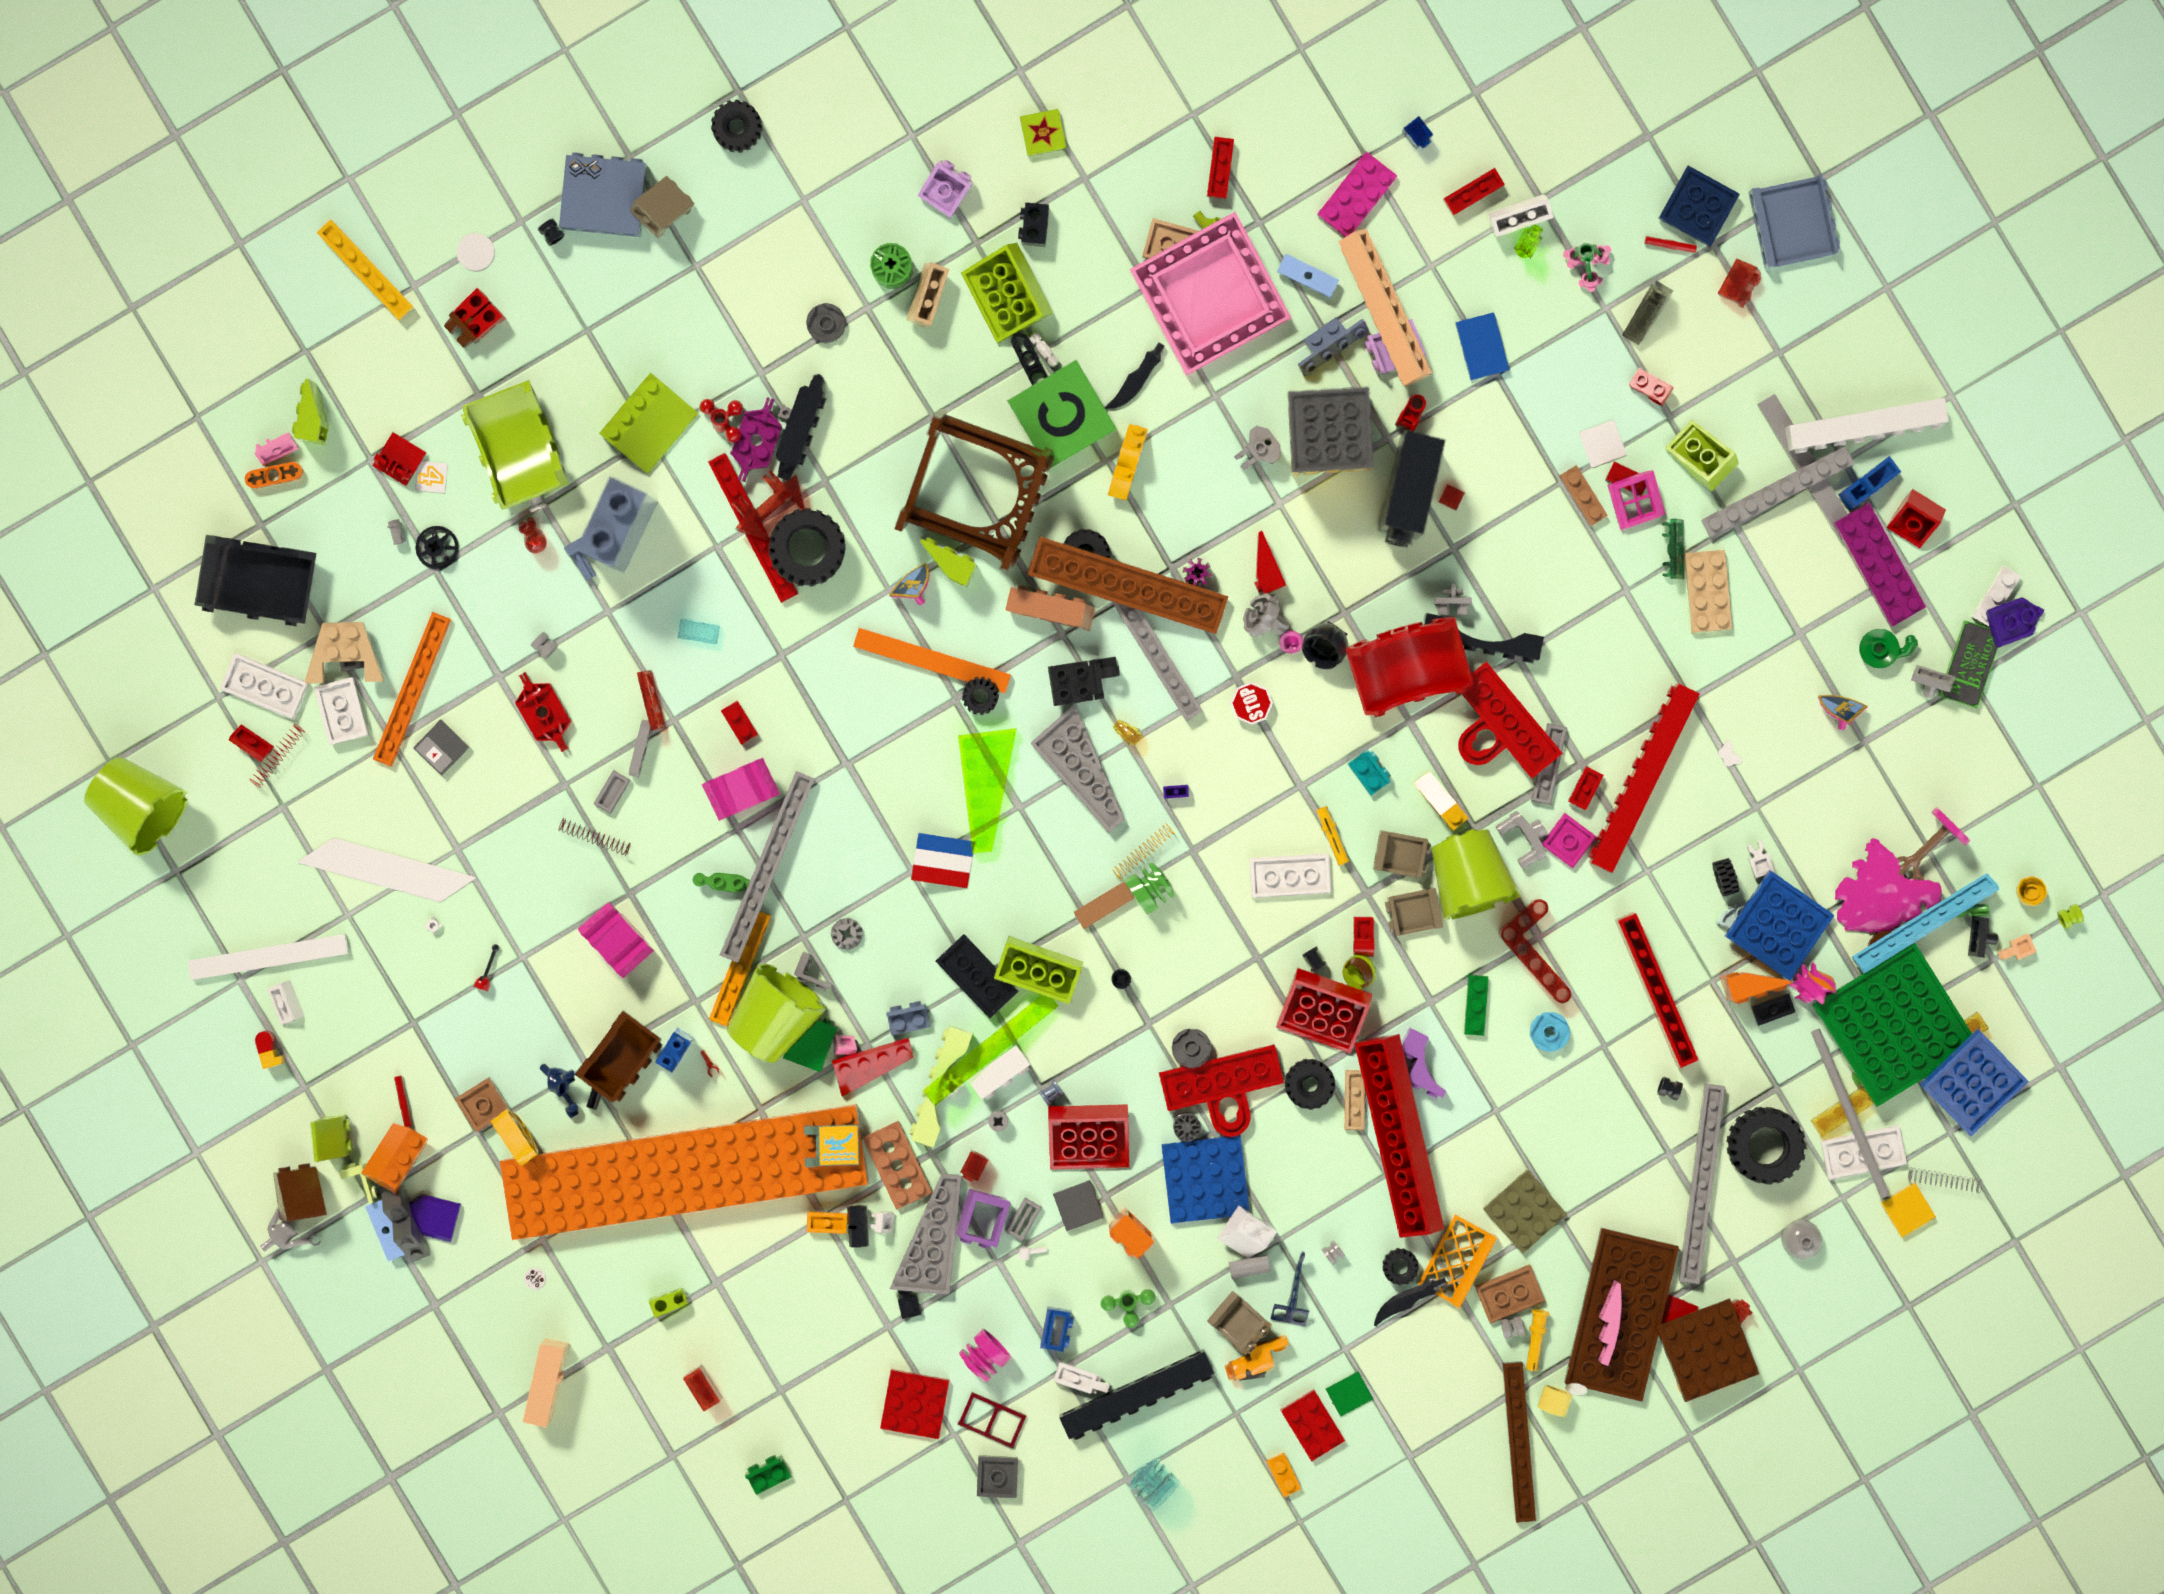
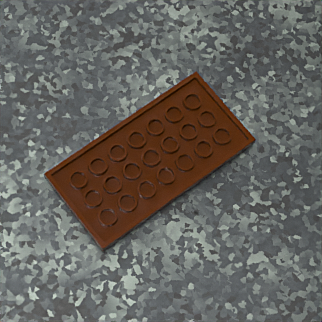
(1645, 1275)

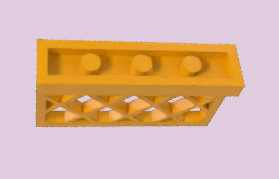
(1475, 1264)

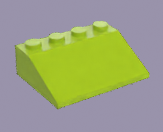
(1006, 292)
(648, 423)

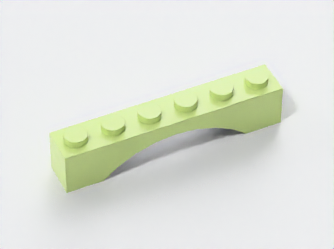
(955, 1046)

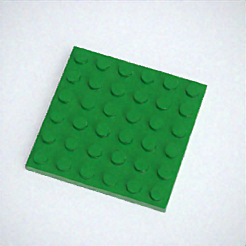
(1893, 1024)

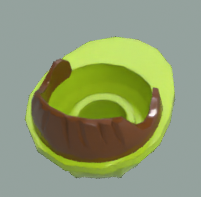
(1359, 972)

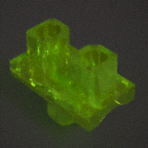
(1528, 242)

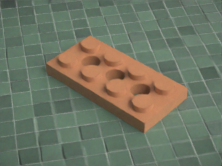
(883, 1162)

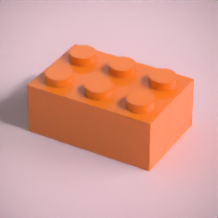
(1131, 1233)

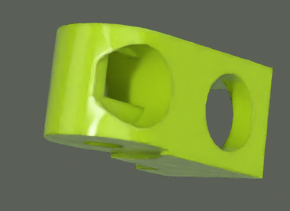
(668, 1302)

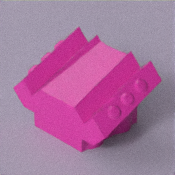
(740, 789)
(616, 939)

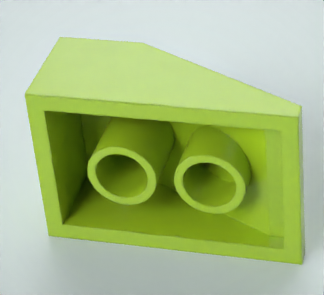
(1702, 455)
(331, 1137)

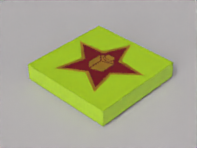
(1042, 132)

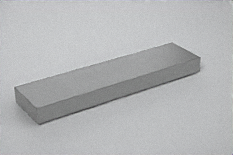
(1546, 779)

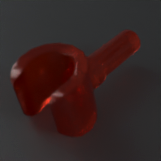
(709, 1063)

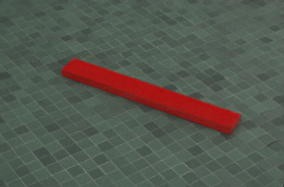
(733, 490)

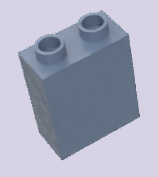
(617, 524)

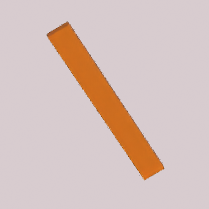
(928, 658)
(412, 689)

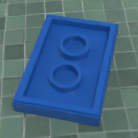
(1482, 346)

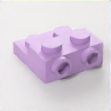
(946, 187)

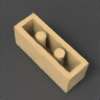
(927, 294)

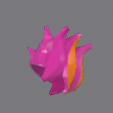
(1813, 985)

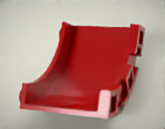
(1409, 665)

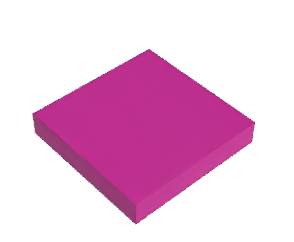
(1568, 840)

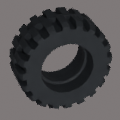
(814, 521)
(1790, 1157)

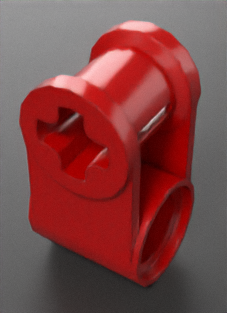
(1410, 414)

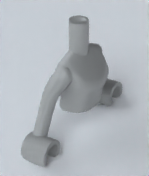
(282, 1234)

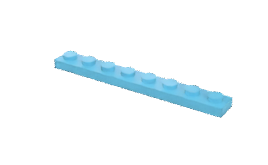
(1925, 923)

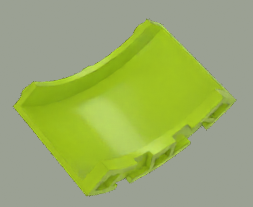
(515, 445)

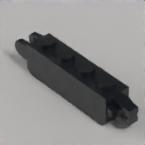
(799, 427)

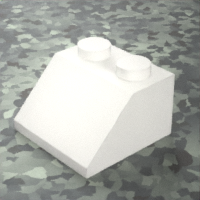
(1246, 1233)

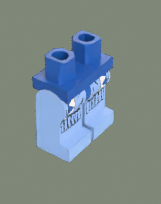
(674, 1050)

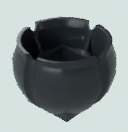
(1320, 650)

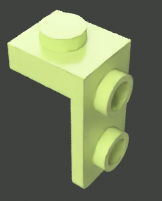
(351, 1170)

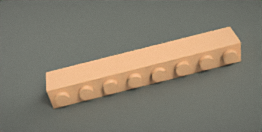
(1385, 307)

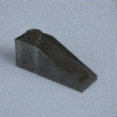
(1647, 312)

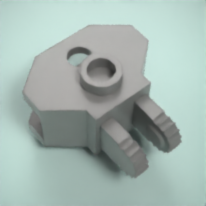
(1258, 448)

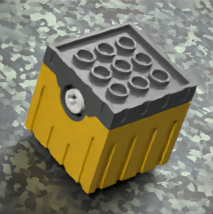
(1330, 430)

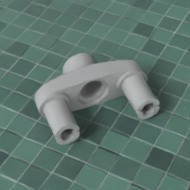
(1532, 832)

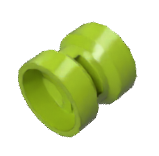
(2071, 916)

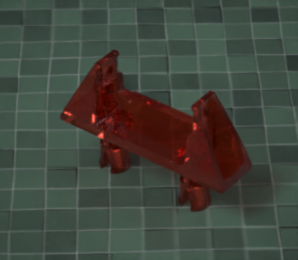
(754, 516)

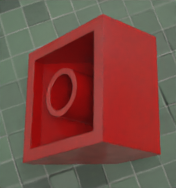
(1916, 518)

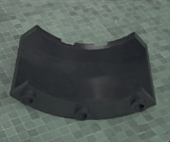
(255, 579)

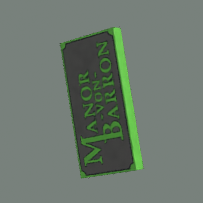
(1970, 664)

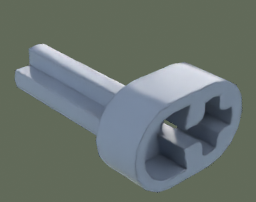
(580, 560)

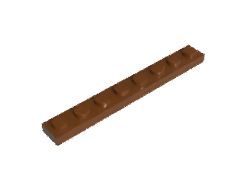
(1518, 1441)

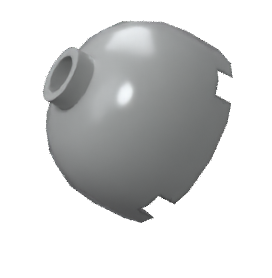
(1801, 1239)

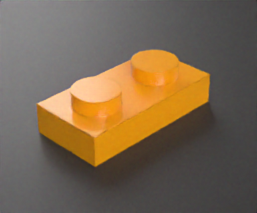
(827, 1222)
(1283, 1474)

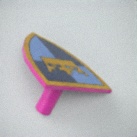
(913, 584)
(1842, 708)

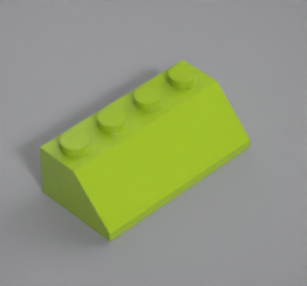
(1038, 970)

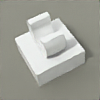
(884, 1222)

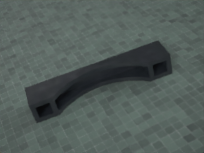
(1524, 646)

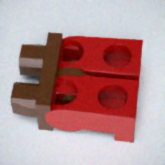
(474, 317)

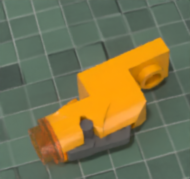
(1257, 1362)

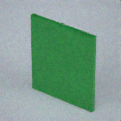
(1349, 1393)

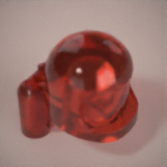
(534, 538)

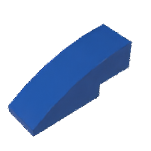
(1869, 483)

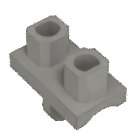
(1462, 603)

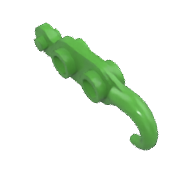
(722, 881)

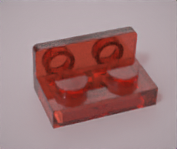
(1740, 282)

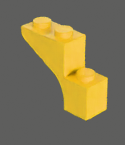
(1127, 462)

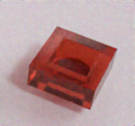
(1451, 497)

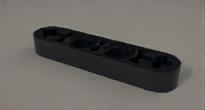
(1029, 369)

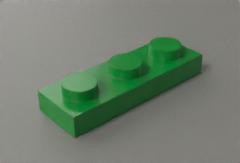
(1476, 1005)

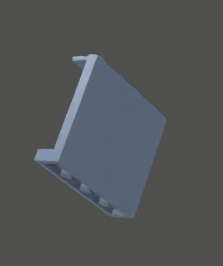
(1794, 222)

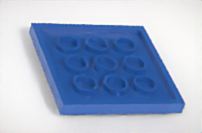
(1779, 925)
(1974, 1082)
(1204, 1178)

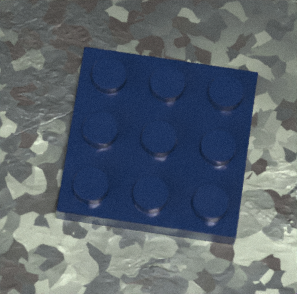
(1699, 206)

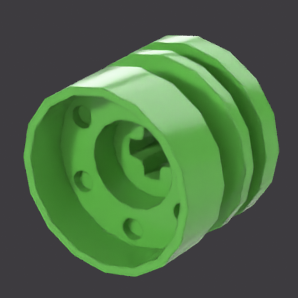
(895, 277)
(1150, 887)

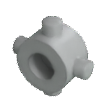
(784, 412)

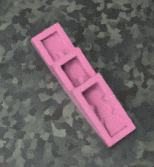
(1611, 1315)

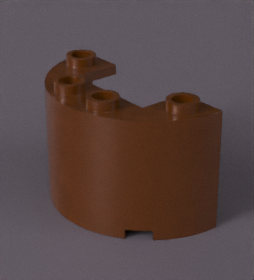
(619, 1057)

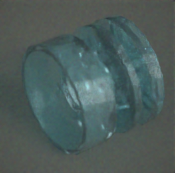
(1154, 1484)

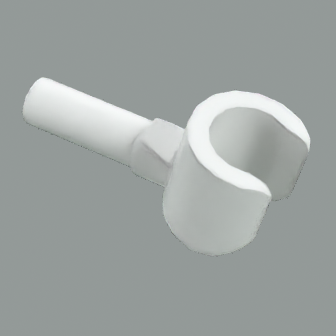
(1024, 1252)

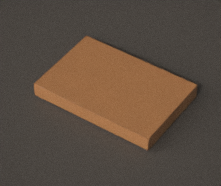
(1509, 1293)

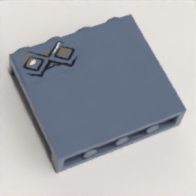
(601, 193)

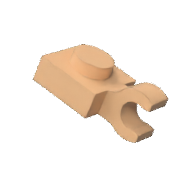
(2020, 947)

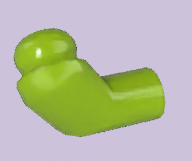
(1203, 221)

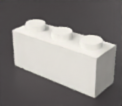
(1520, 215)
(999, 1072)

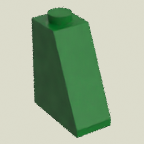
(813, 1046)

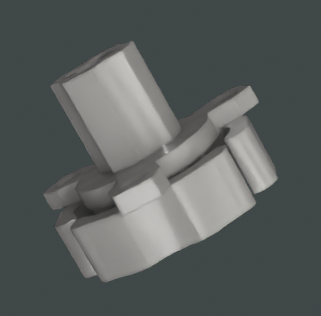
(1265, 616)

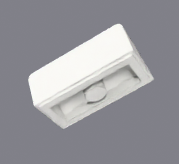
(285, 1002)

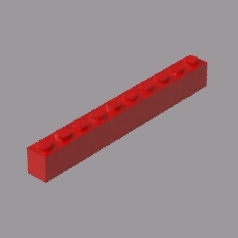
(1643, 778)

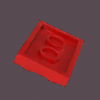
(1312, 1425)

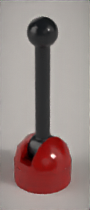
(483, 982)

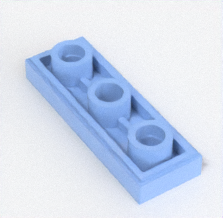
(1319, 282)
(379, 1221)

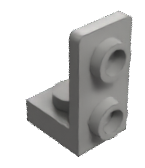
(805, 964)

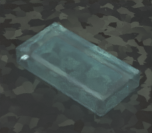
(698, 631)

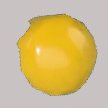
(2031, 891)

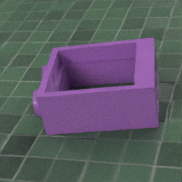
(971, 1198)

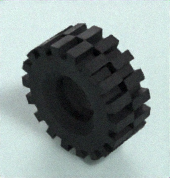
(723, 118)
(1090, 539)
(1320, 1095)

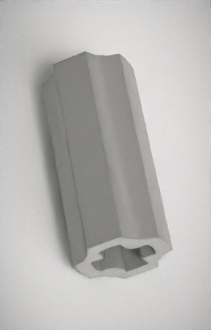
(1249, 1267)

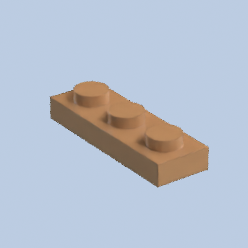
(1583, 495)

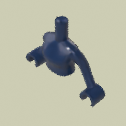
(560, 1085)

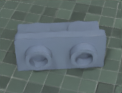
(908, 1019)

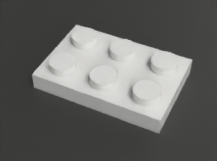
(341, 711)

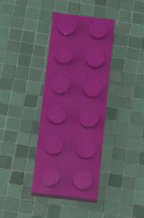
(1879, 565)

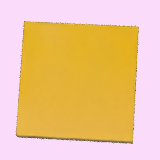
(1908, 1209)

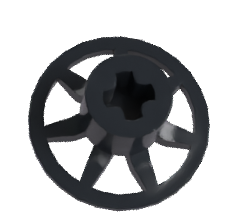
(436, 547)

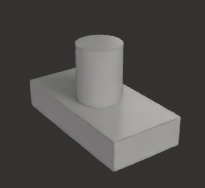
(1932, 680)

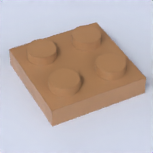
(482, 1104)

